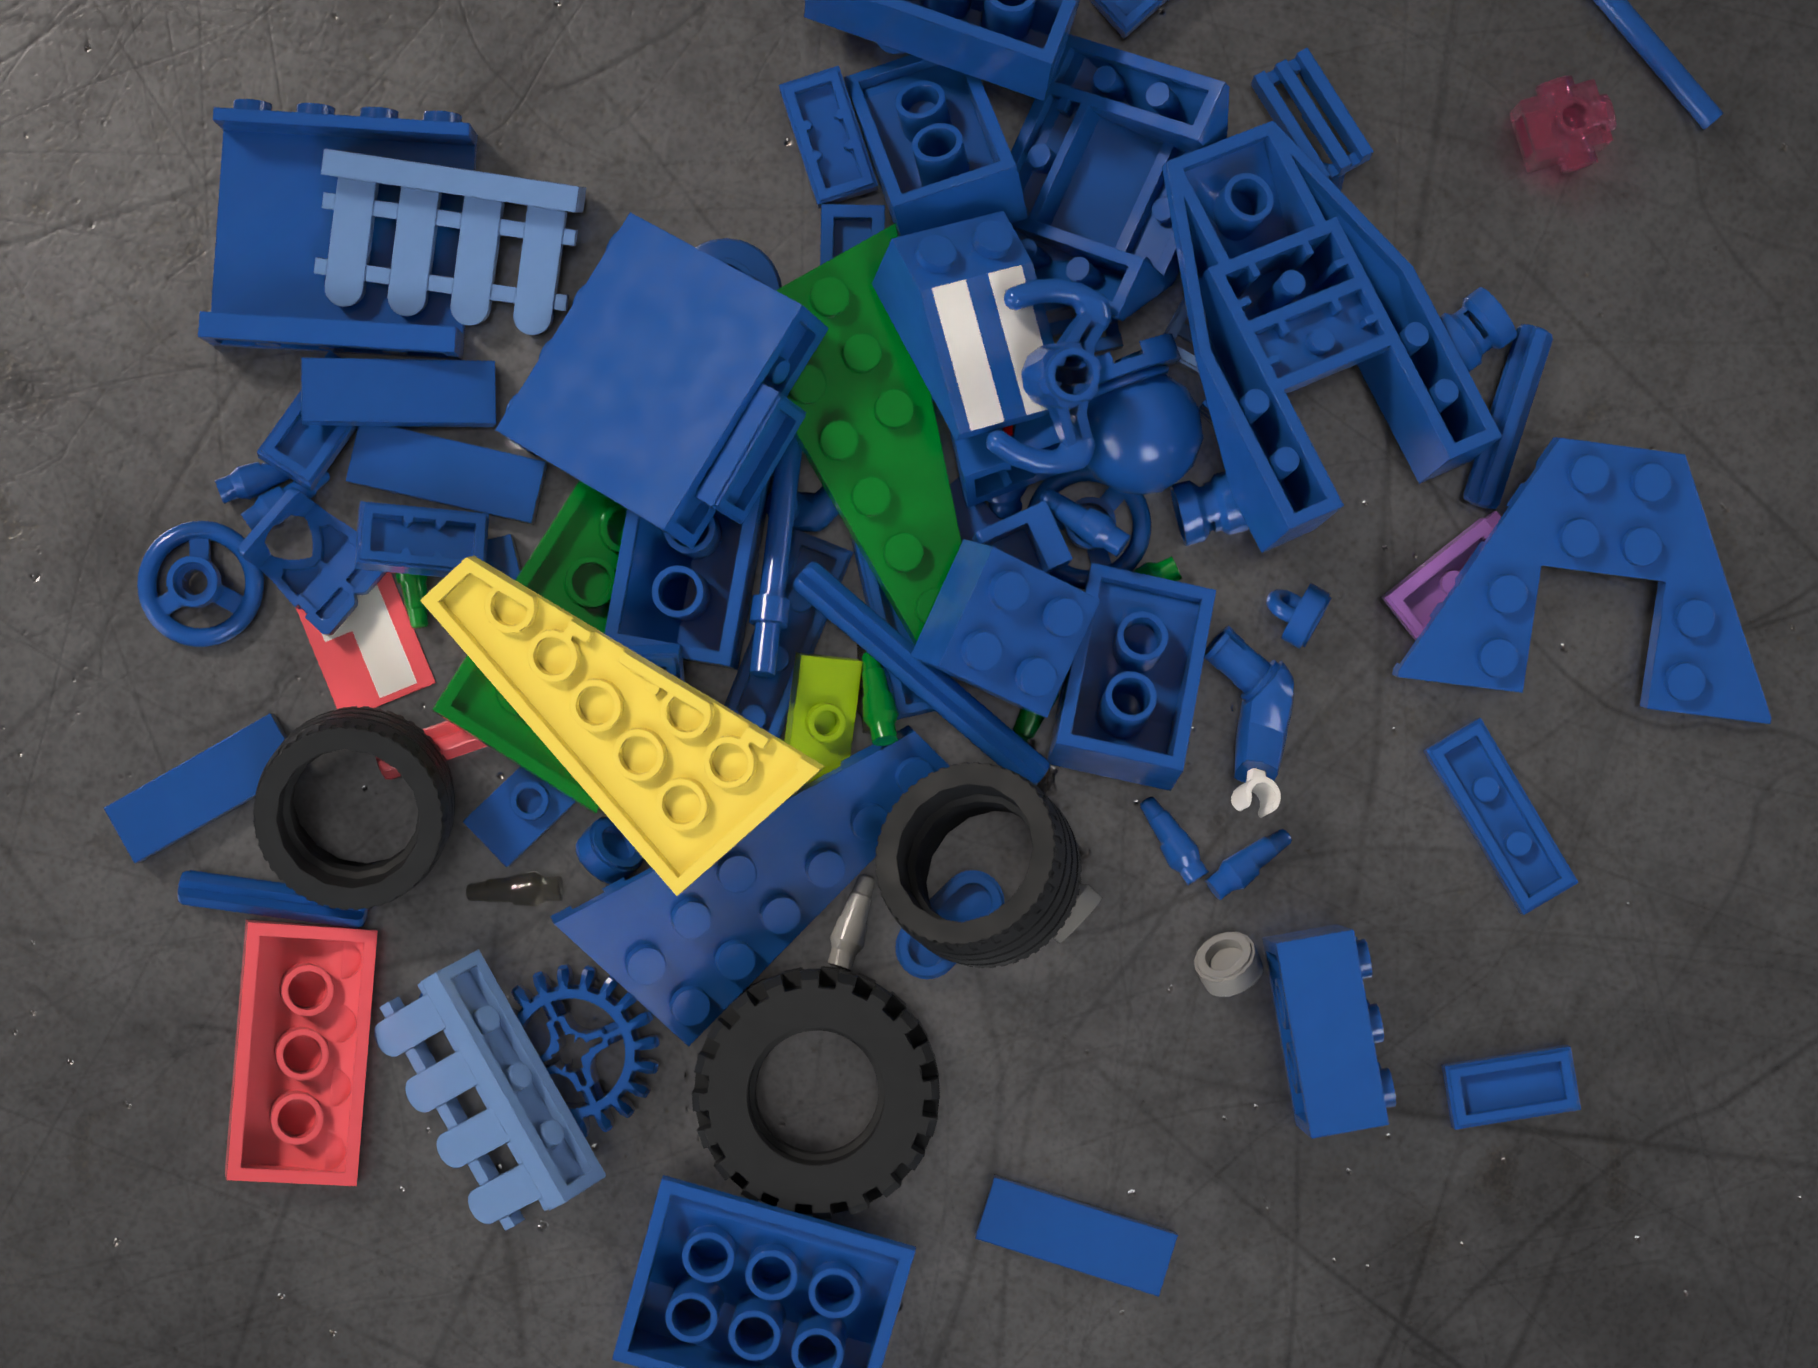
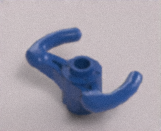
(1079, 377)

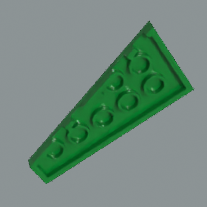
(875, 433)
(576, 572)

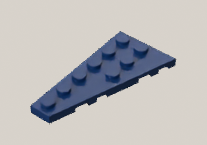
(708, 944)

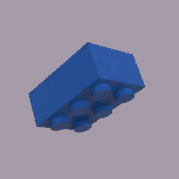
(1329, 1030)

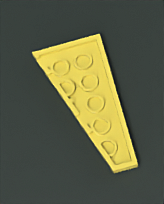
(643, 744)

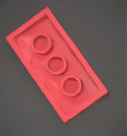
(300, 1053)

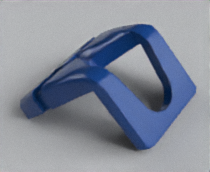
(324, 583)

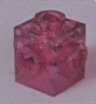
(1543, 128)

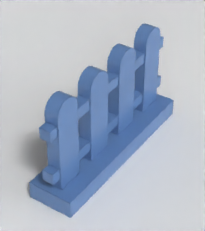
(416, 233)
(509, 1078)

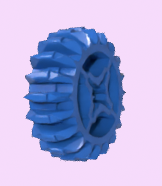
(562, 1023)

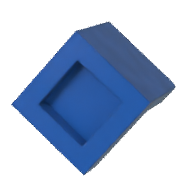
(1029, 537)

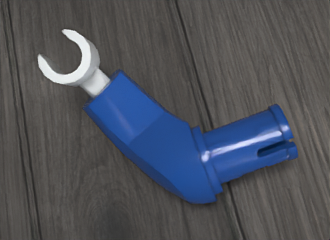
(1262, 717)

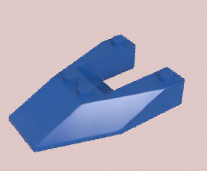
(1292, 289)

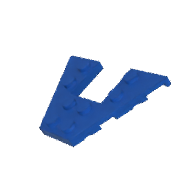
(1606, 515)

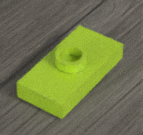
(823, 708)

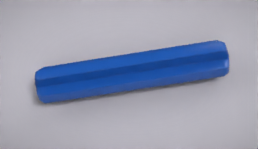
(1510, 413)
(260, 898)

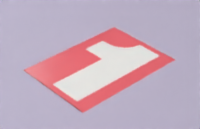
(373, 651)

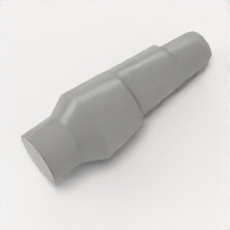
(851, 927)

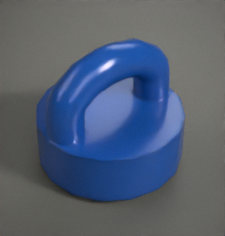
(1299, 612)
(607, 852)

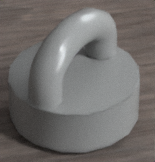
(1228, 964)

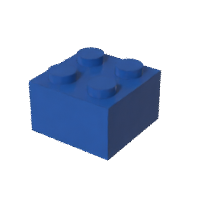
(1005, 627)

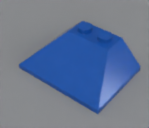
(1096, 171)

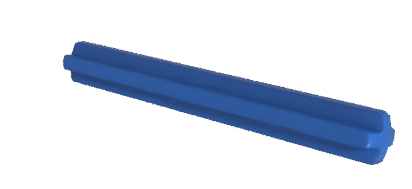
(928, 683)

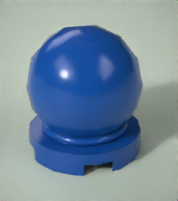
(1143, 421)

